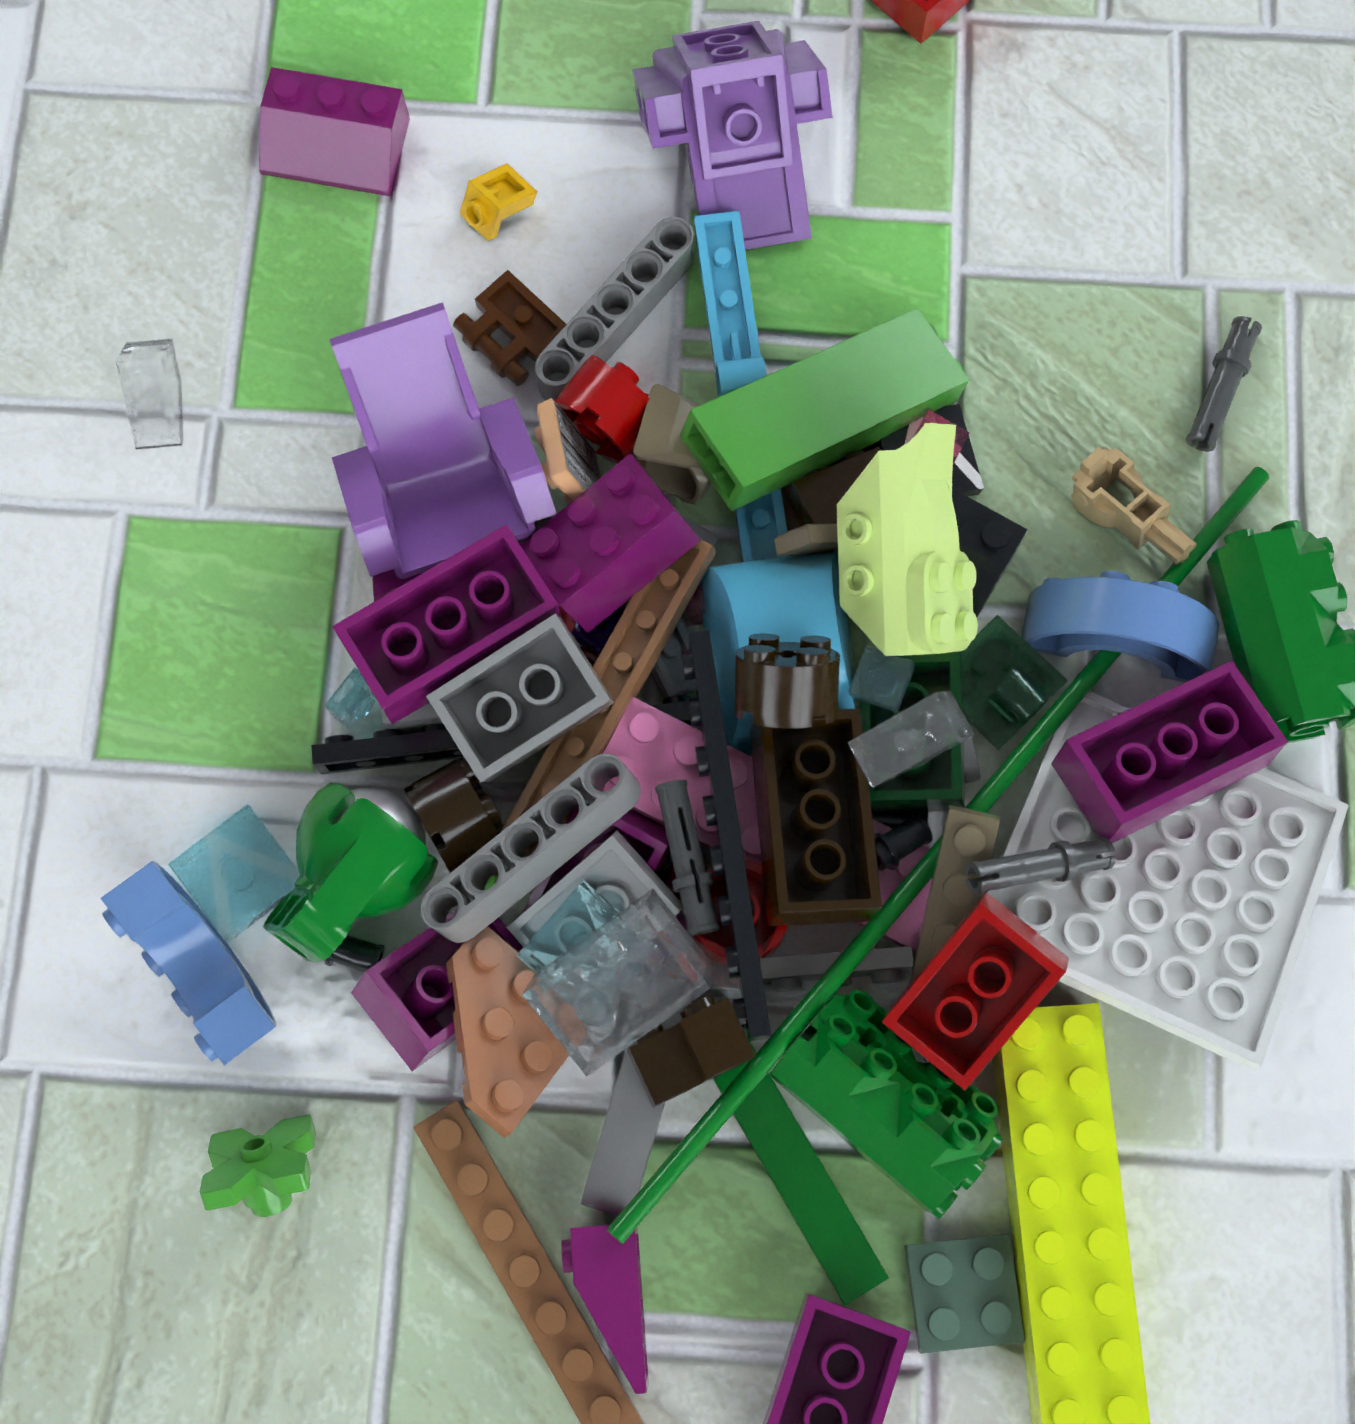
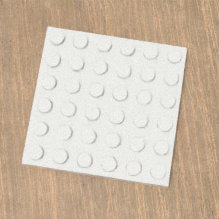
(1196, 911)

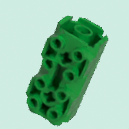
(1283, 627)
(887, 1104)

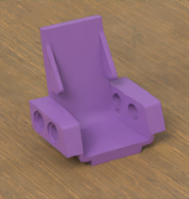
(738, 108)
(433, 460)

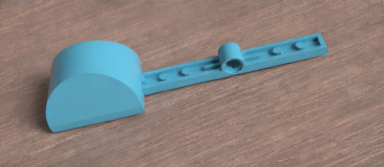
(765, 590)

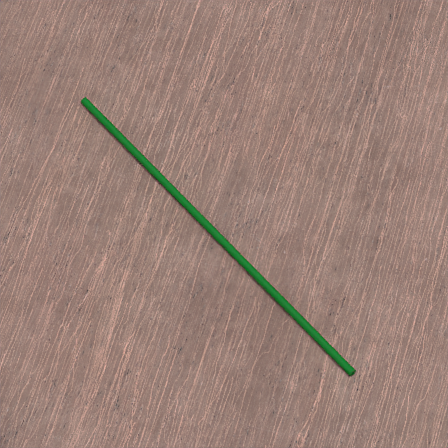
(904, 894)

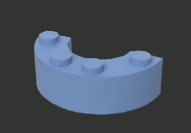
(1124, 618)
(194, 957)

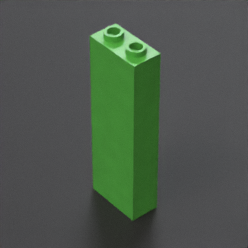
(822, 408)

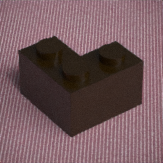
(691, 1052)

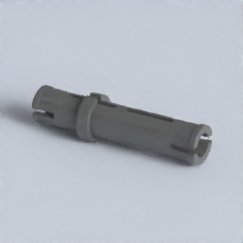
(1230, 366)
(1059, 861)
(691, 877)

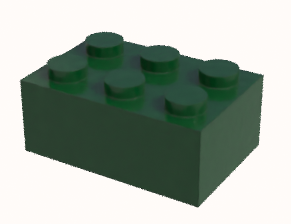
(941, 779)

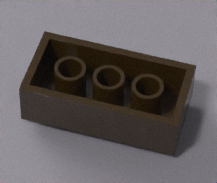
(815, 823)

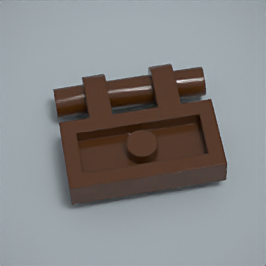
(520, 316)

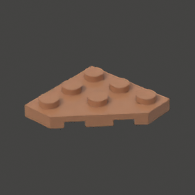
(501, 1038)

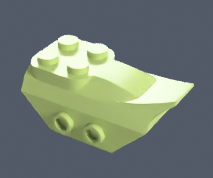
(902, 550)

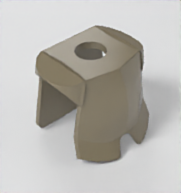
(663, 451)

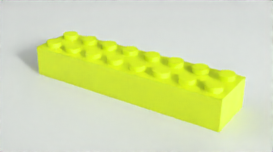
(1069, 1221)

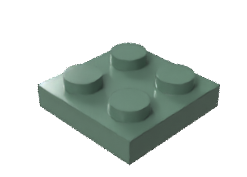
(964, 1293)

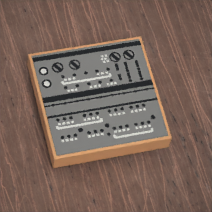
(570, 458)

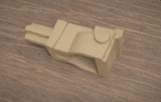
(1139, 521)

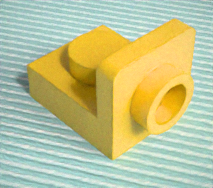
(494, 198)

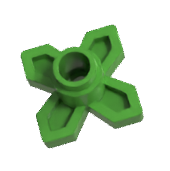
(259, 1167)

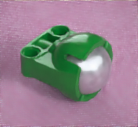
(355, 859)

